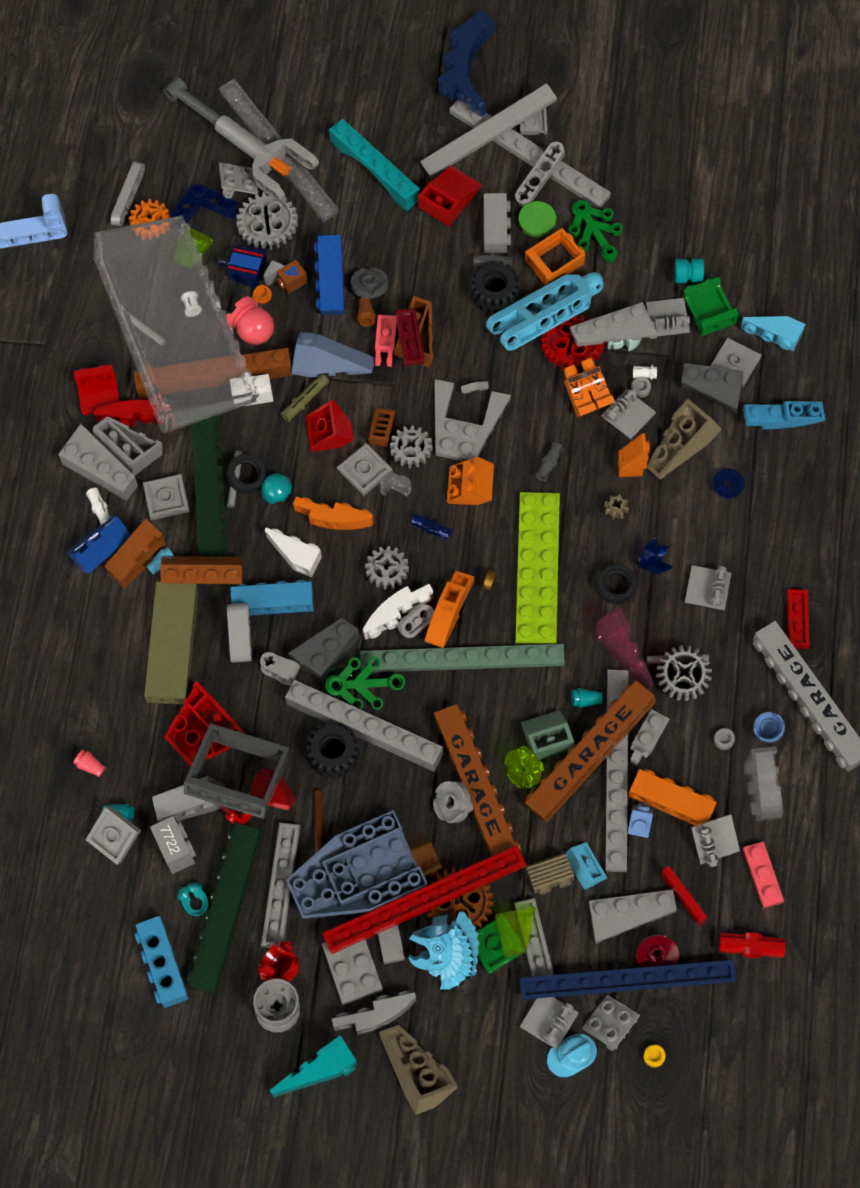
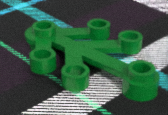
(594, 227)
(361, 684)

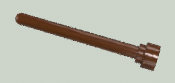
(318, 822)

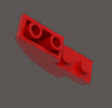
(127, 412)

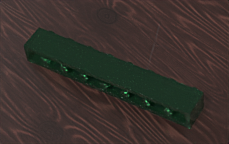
(208, 488)
(224, 910)

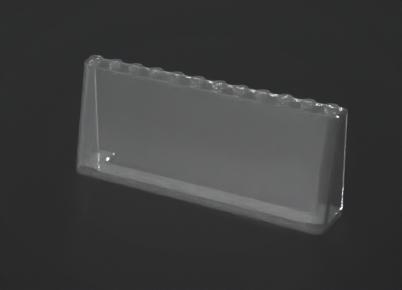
(173, 322)

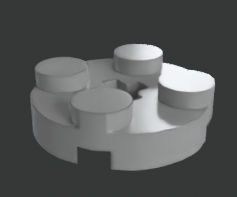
(462, 802)

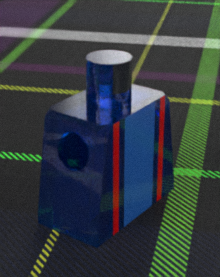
(245, 265)

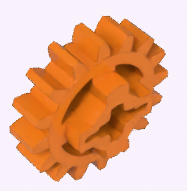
(148, 212)

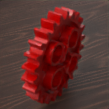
(558, 338)

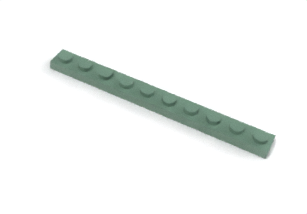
(465, 658)

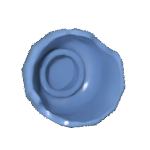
(769, 727)

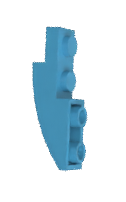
(784, 416)

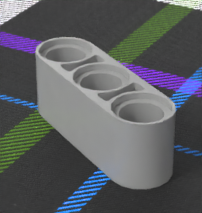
(239, 632)

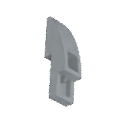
(384, 1012)

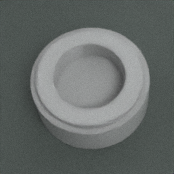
(642, 386)
(724, 739)

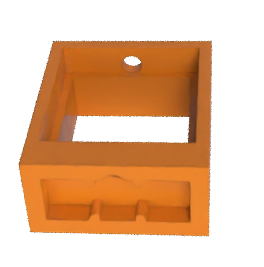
(533, 259)

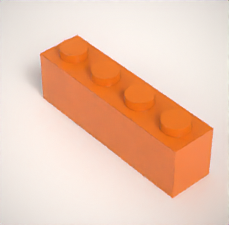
(671, 798)

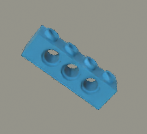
(176, 991)

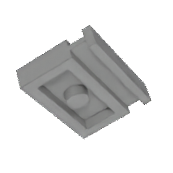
(535, 124)

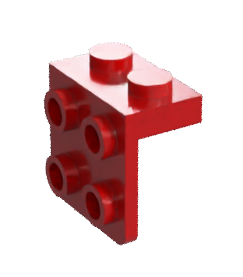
(96, 387)

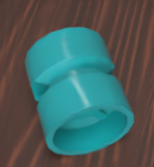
(689, 270)

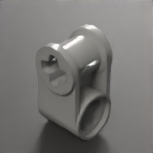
(281, 669)

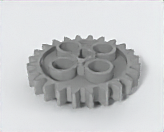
(248, 222)

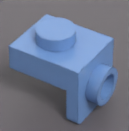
(640, 820)

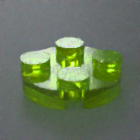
(533, 767)

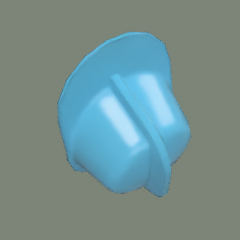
(572, 1055)

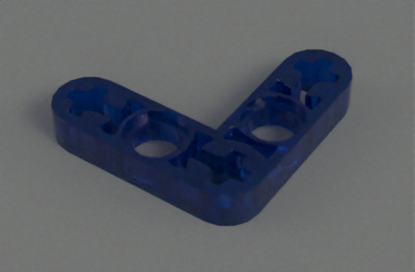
(202, 199)

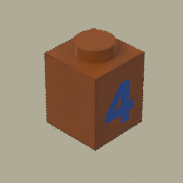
(291, 277)

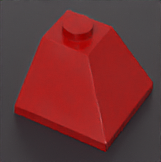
(328, 428)
(283, 796)

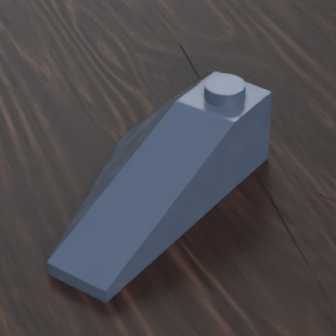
(321, 355)

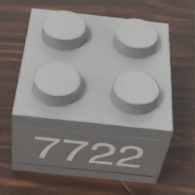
(170, 839)

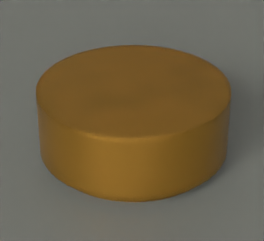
(489, 579)

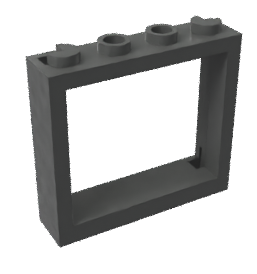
(225, 796)

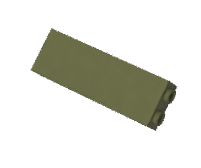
(171, 643)

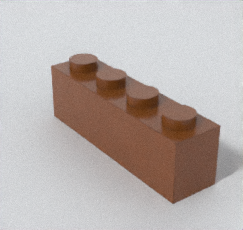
(201, 570)

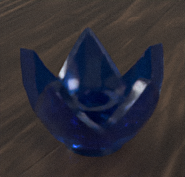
(651, 558)

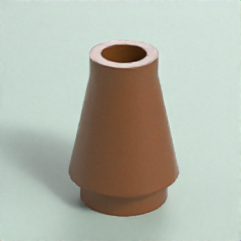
(366, 314)

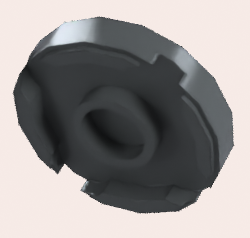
(369, 282)

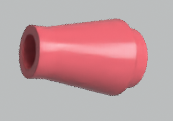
(88, 763)

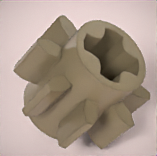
(618, 502)

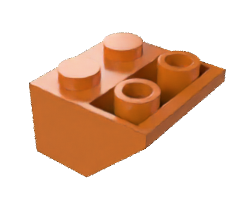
(470, 482)

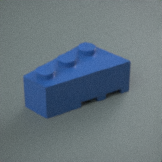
(99, 544)

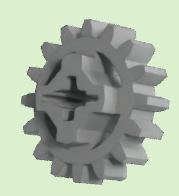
(407, 453)
(394, 568)

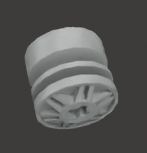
(275, 993)

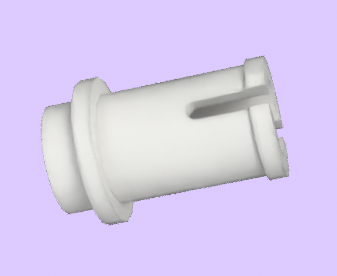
(646, 372)

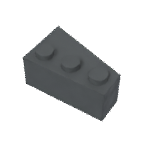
(715, 384)
(325, 648)

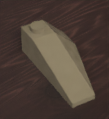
(685, 437)
(420, 1076)

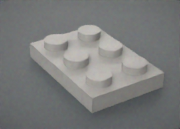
(353, 972)

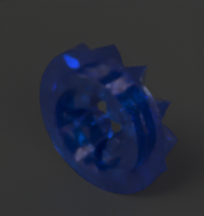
(731, 476)

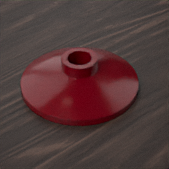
(667, 956)

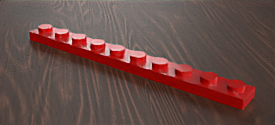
(424, 899)

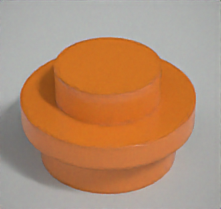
(262, 294)

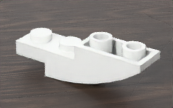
(388, 613)

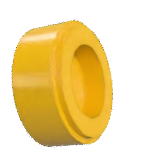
(654, 1056)

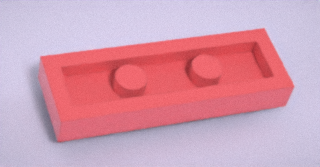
(763, 875)

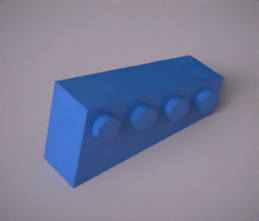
(330, 275)

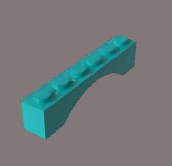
(395, 182)

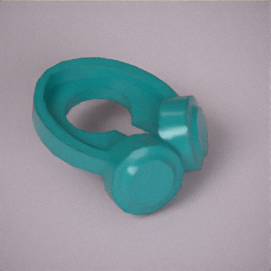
(183, 896)

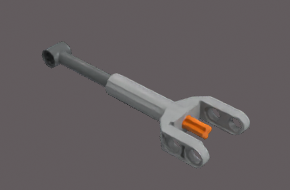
(265, 156)

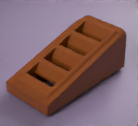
(381, 440)

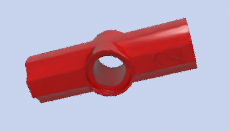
(752, 945)

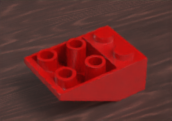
(448, 195)

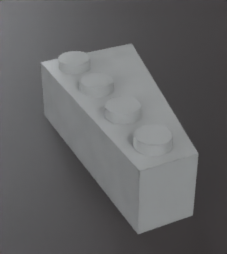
(92, 460)

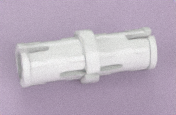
(99, 507)

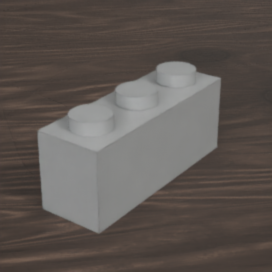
(496, 223)

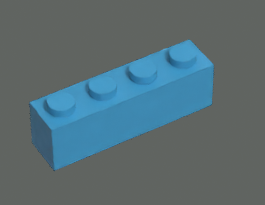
(275, 598)

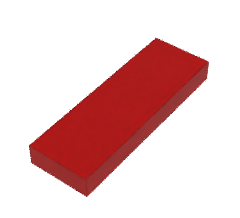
(798, 618)
(684, 896)

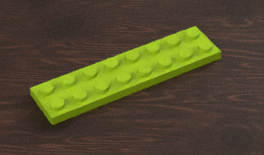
(537, 569)

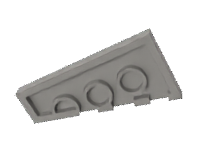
(620, 914)

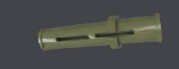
(298, 404)

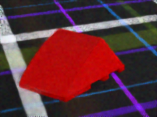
(193, 721)

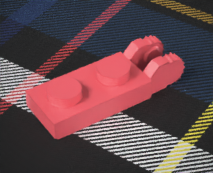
(385, 338)

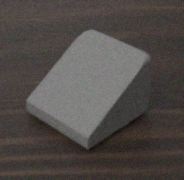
(271, 273)

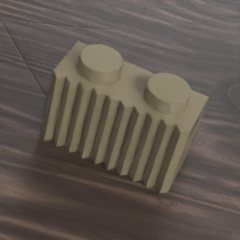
(550, 873)

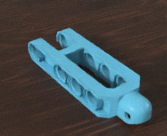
(526, 325)

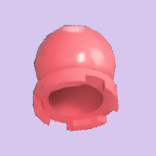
(251, 322)

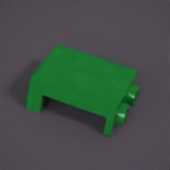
(709, 306)

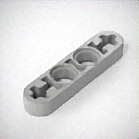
(536, 172)
(127, 193)

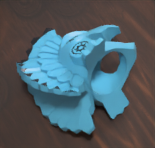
(450, 950)

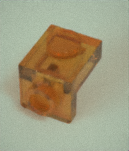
(426, 859)

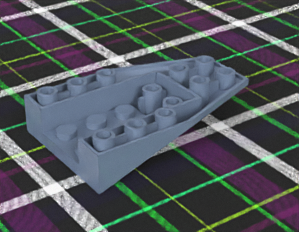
(359, 871)

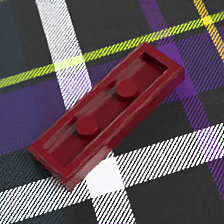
(409, 337)

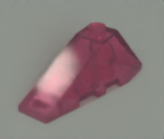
(615, 636)

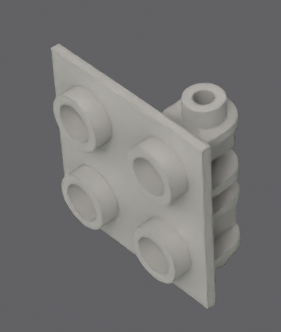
(236, 179)
(669, 316)
(628, 413)
(708, 587)
(715, 840)
(549, 1020)
(611, 1022)

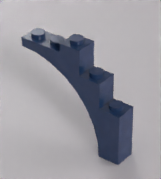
(465, 43)

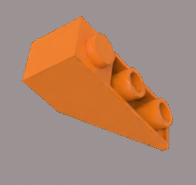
(633, 457)

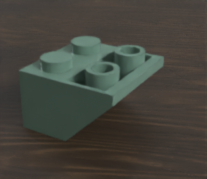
(548, 734)

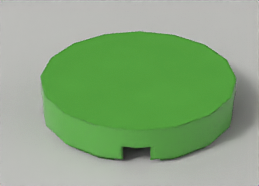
(537, 219)

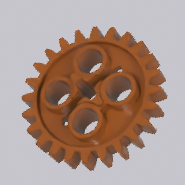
(479, 907)

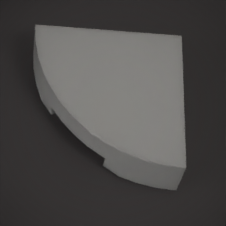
(474, 386)

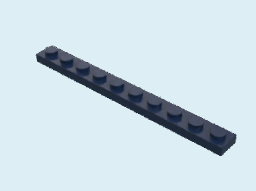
(627, 979)

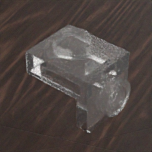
(399, 483)

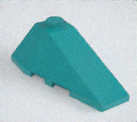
(330, 1063)

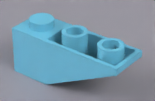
(779, 330)

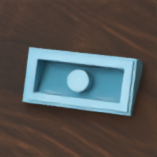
(585, 865)

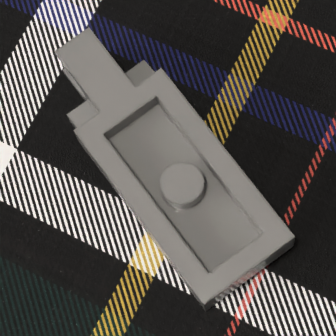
(648, 736)

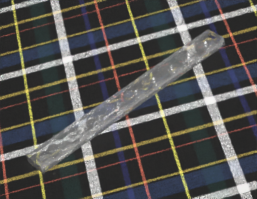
(267, 134)

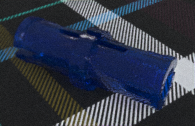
(431, 527)

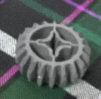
(689, 680)

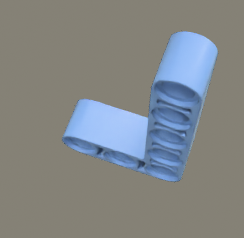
(36, 229)

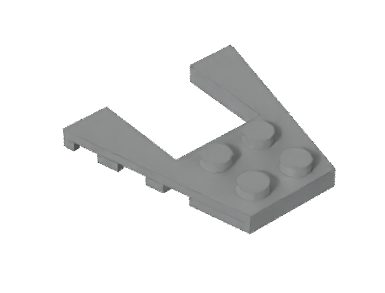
(458, 438)

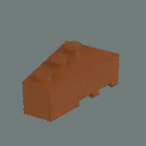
(424, 318)
(135, 554)

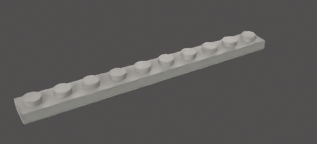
(531, 154)
(616, 786)

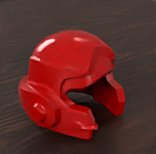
(279, 963)

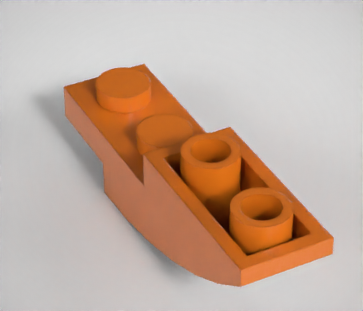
(340, 517)
(448, 608)

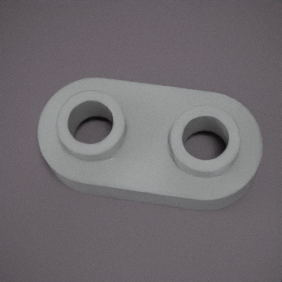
(415, 621)

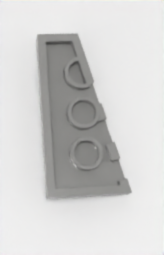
(616, 326)

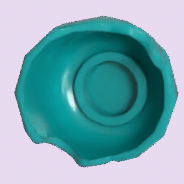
(276, 488)

